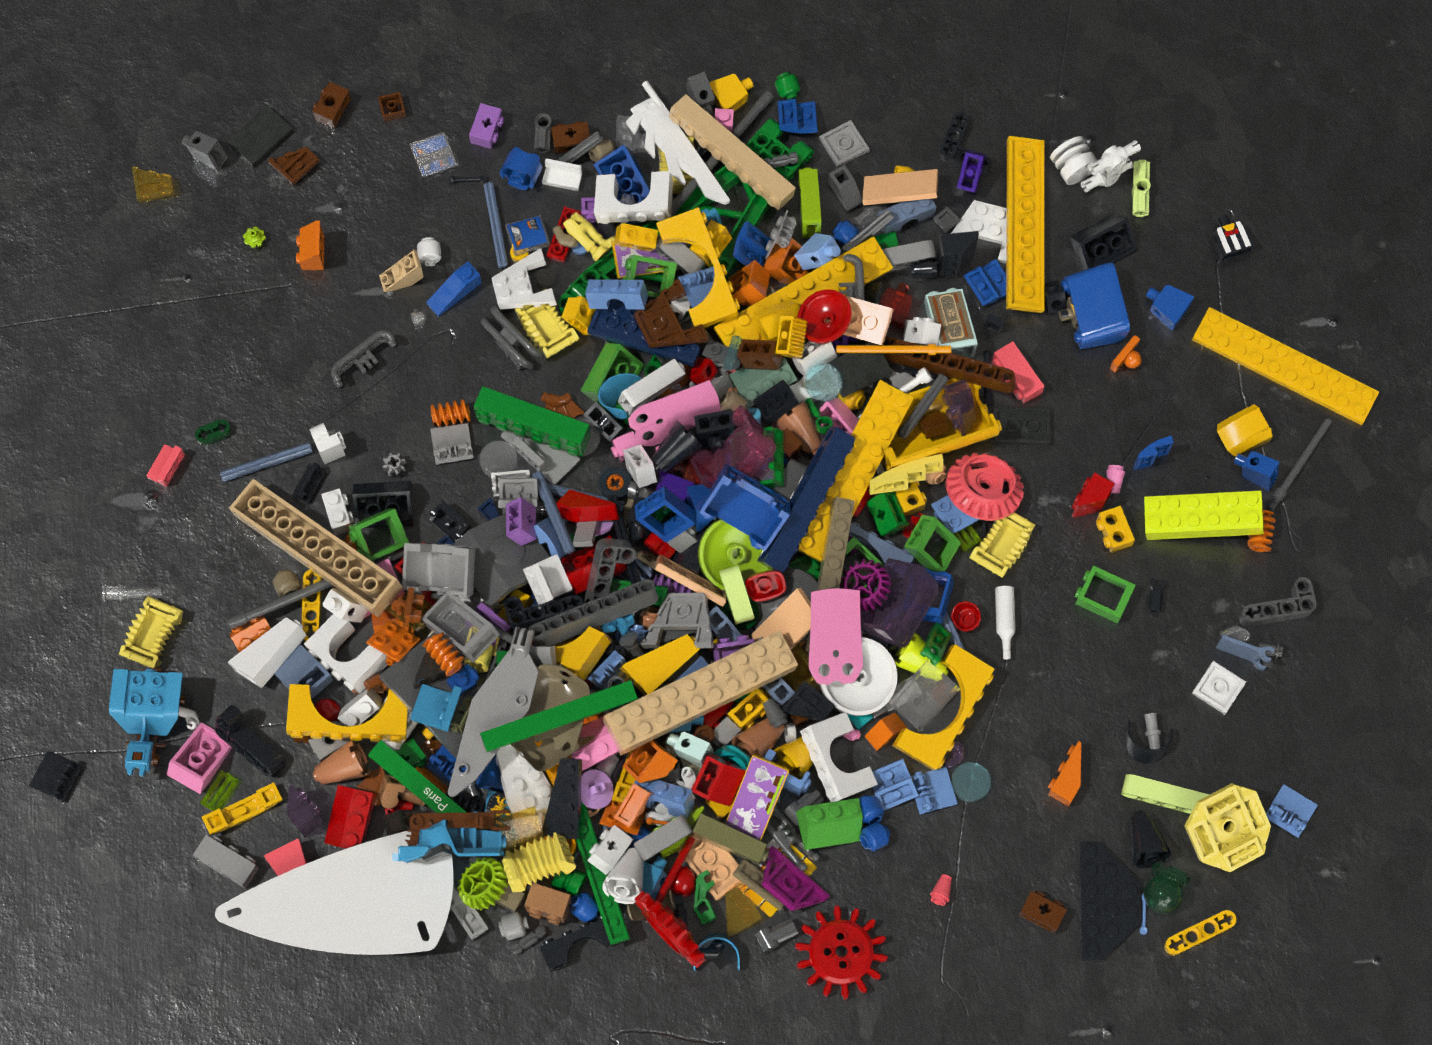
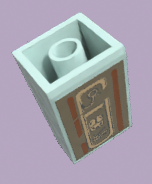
(952, 313)

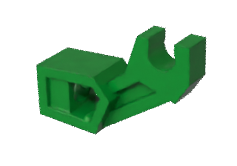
(702, 888)

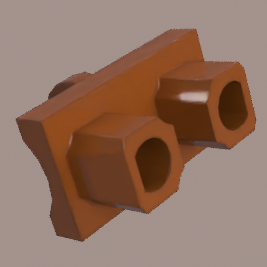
(401, 606)

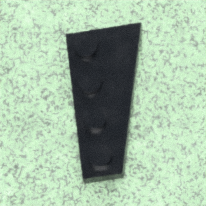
(565, 801)

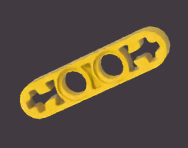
(311, 606)
(1198, 929)

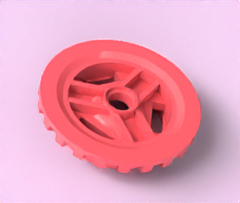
(981, 503)

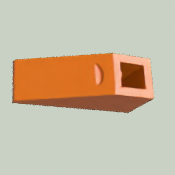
(1069, 779)

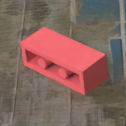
(1027, 381)

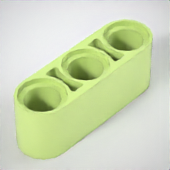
(736, 594)

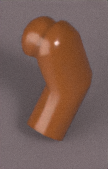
(375, 681)

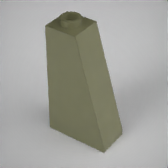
(730, 839)

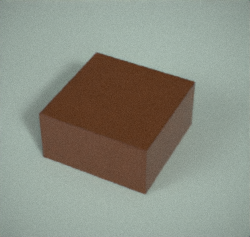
(392, 106)
(933, 424)

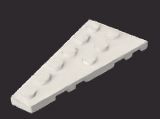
(522, 783)

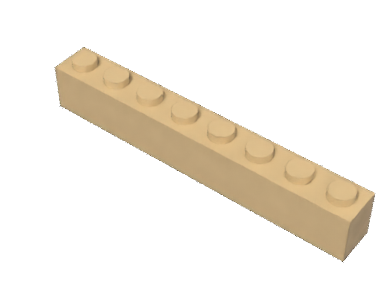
(731, 152)

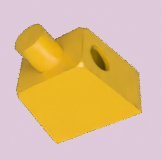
(730, 91)

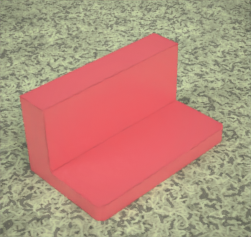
(166, 464)

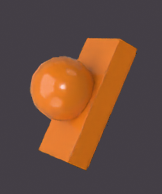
(1128, 356)
(632, 805)

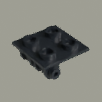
(55, 776)

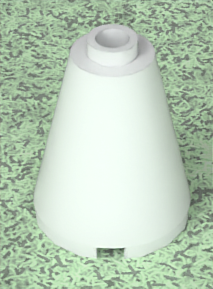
(626, 878)

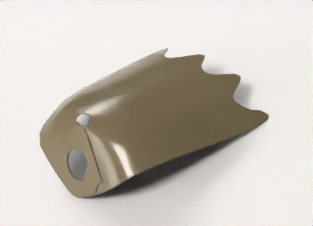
(551, 693)
(545, 755)

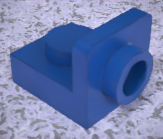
(465, 679)

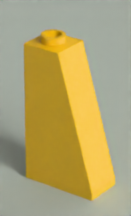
(658, 665)

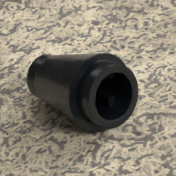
(925, 269)

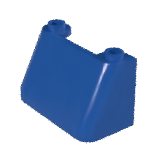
(1097, 306)
(746, 506)

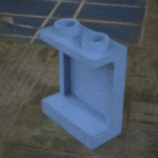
(792, 783)

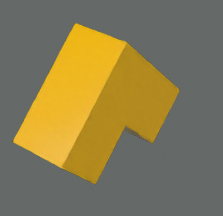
(719, 810)

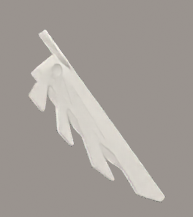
(674, 143)

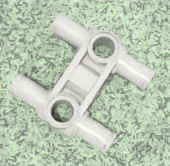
(1110, 166)

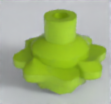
(254, 237)

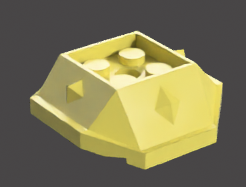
(1242, 838)

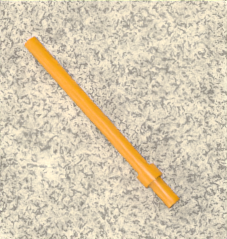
(931, 349)

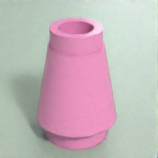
(1115, 474)

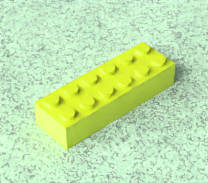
(1204, 515)

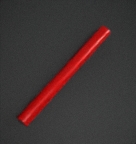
(675, 869)

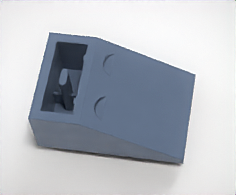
(303, 670)

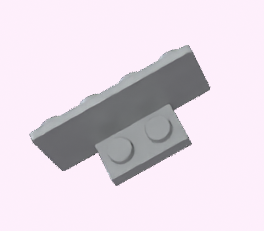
(551, 462)

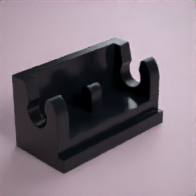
(449, 521)

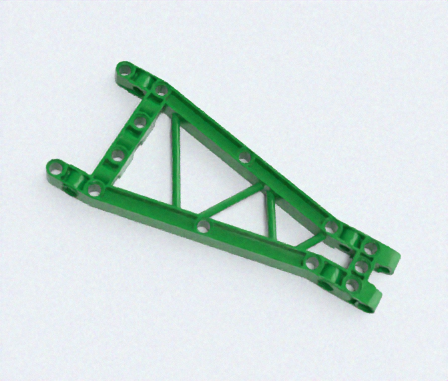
(754, 212)

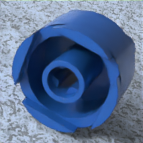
(521, 169)

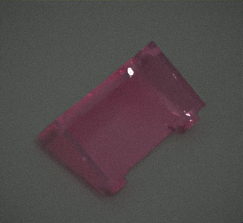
(744, 449)

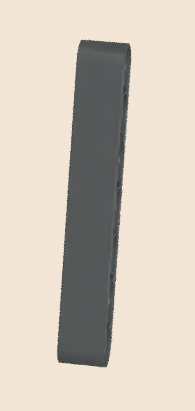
(594, 613)

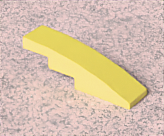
(900, 476)

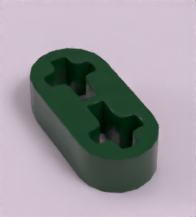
(213, 432)

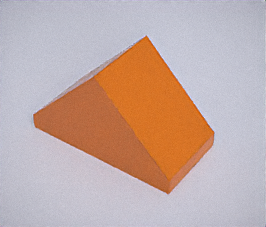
(885, 731)

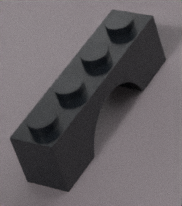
(557, 951)

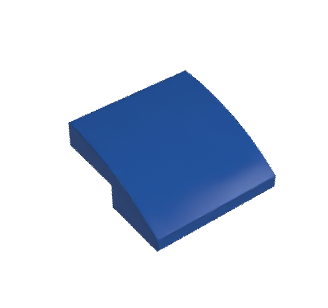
(797, 117)
(750, 245)
(988, 282)
(1150, 453)

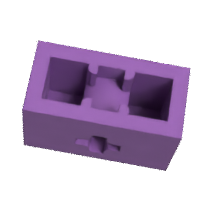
(486, 126)
(520, 521)

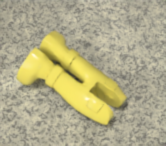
(588, 236)

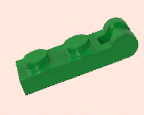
(936, 644)

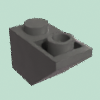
(845, 188)

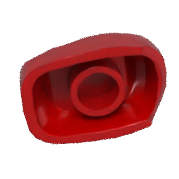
(765, 585)

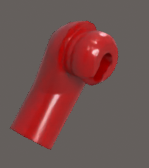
(401, 805)

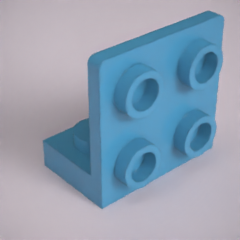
(435, 707)

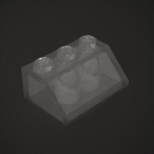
(924, 695)

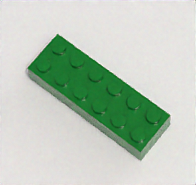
(532, 421)

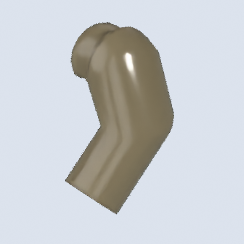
(564, 239)

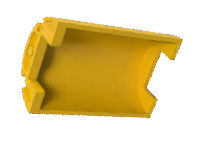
(917, 446)

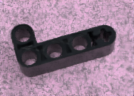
(526, 617)
(246, 742)

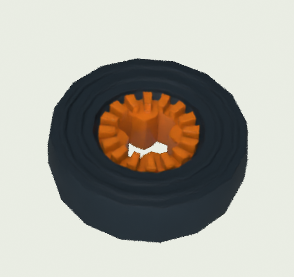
(616, 474)

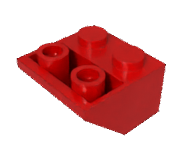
(1092, 496)
(718, 780)

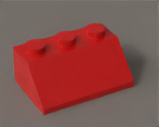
(579, 564)
(350, 817)

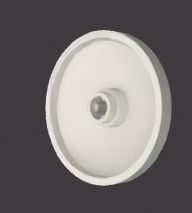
(871, 688)

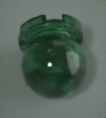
(1165, 891)

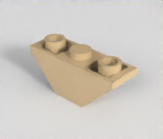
(403, 273)

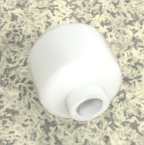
(429, 251)

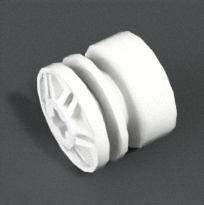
(1073, 160)

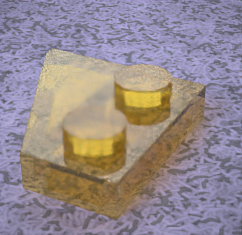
(151, 185)
(740, 910)

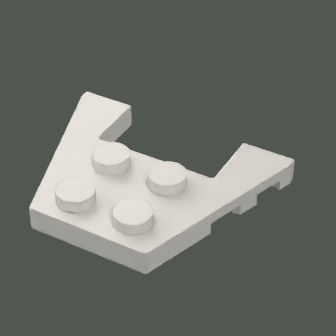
(988, 221)
(514, 285)

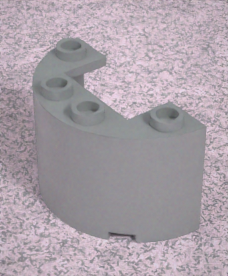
(439, 568)

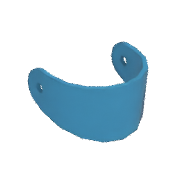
(612, 389)
(722, 937)

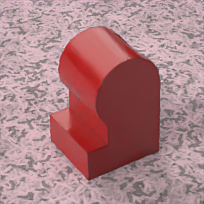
(701, 373)
(658, 546)

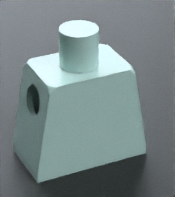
(690, 748)

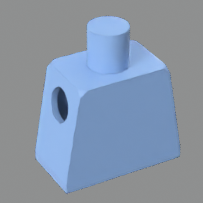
(817, 251)

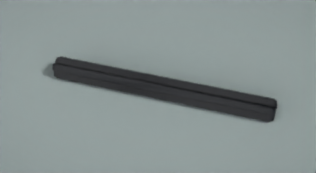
(622, 534)

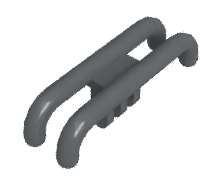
(856, 288)
(510, 337)
(361, 355)
(786, 836)

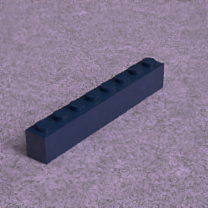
(808, 497)

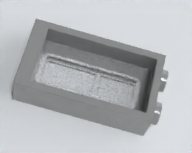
(461, 625)

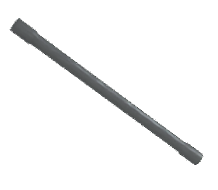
(760, 105)
(244, 617)

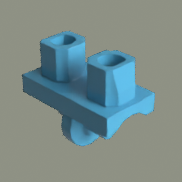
(621, 624)

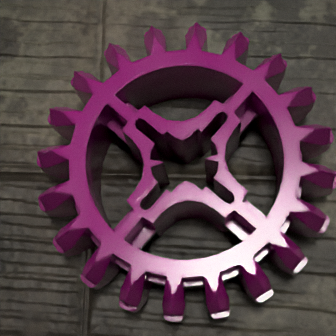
(871, 579)

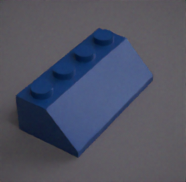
(627, 172)

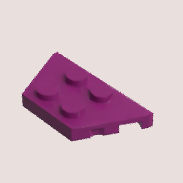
(789, 883)

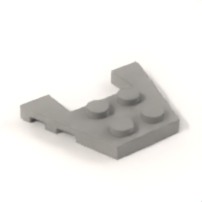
(682, 612)

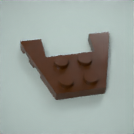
(660, 323)

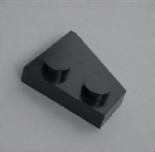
(808, 704)

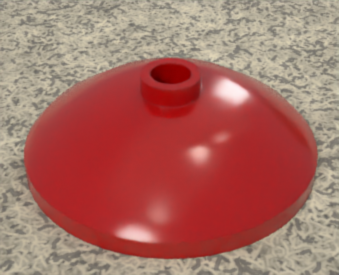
(820, 308)

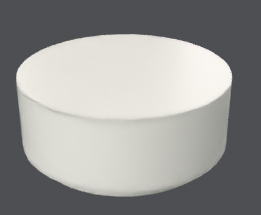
(789, 732)

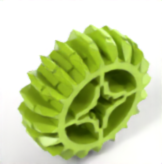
(482, 883)

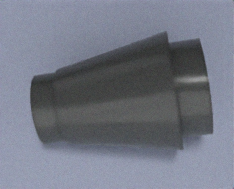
(774, 714)

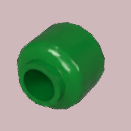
(787, 85)

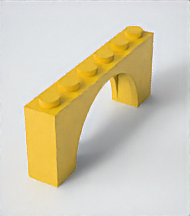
(691, 229)
(577, 656)
(972, 677)
(306, 721)

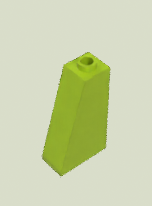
(809, 202)

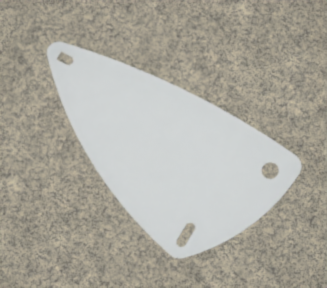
(351, 902)

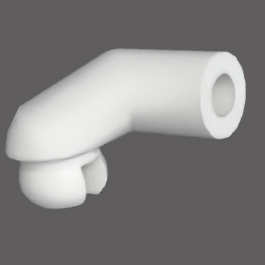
(190, 716)

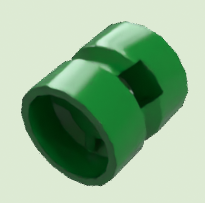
(570, 882)

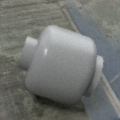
(513, 926)

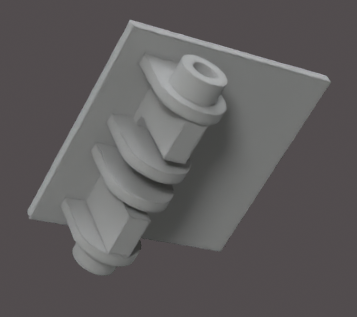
(781, 234)
(451, 443)

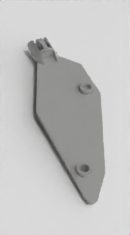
(499, 701)

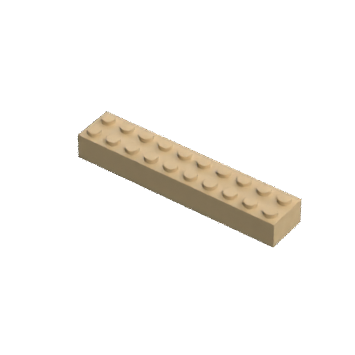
(316, 548)
(700, 692)

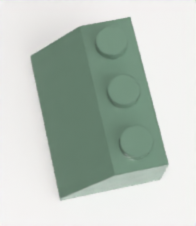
(754, 382)

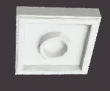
(1219, 687)

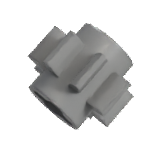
(394, 459)

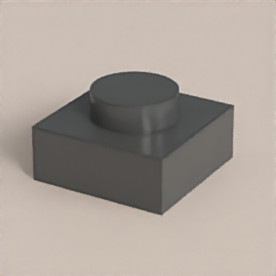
(946, 219)

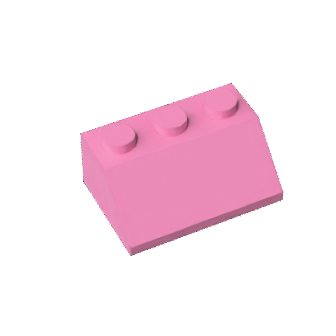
(840, 415)
(598, 748)

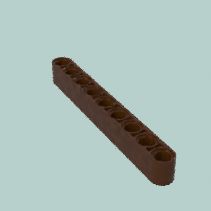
(960, 372)

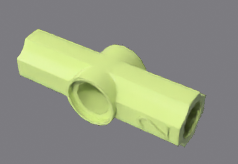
(1141, 178)

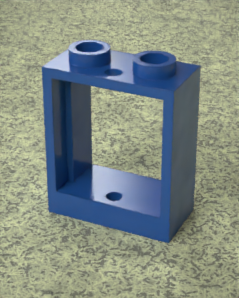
(674, 526)
(937, 614)

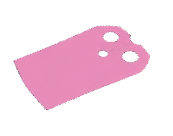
(678, 406)
(835, 627)

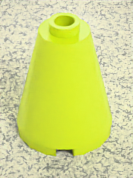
(911, 659)

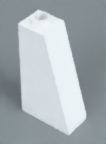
(651, 386)
(268, 652)

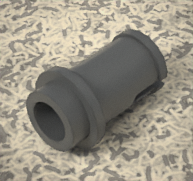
(1277, 652)

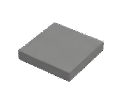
(844, 143)

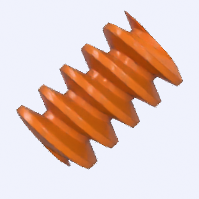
(450, 413)
(1259, 542)
(443, 654)

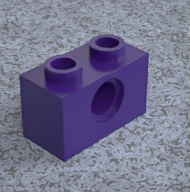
(971, 171)

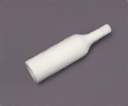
(1005, 617)

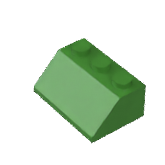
(612, 361)
(830, 823)

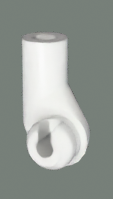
(688, 777)
(658, 816)

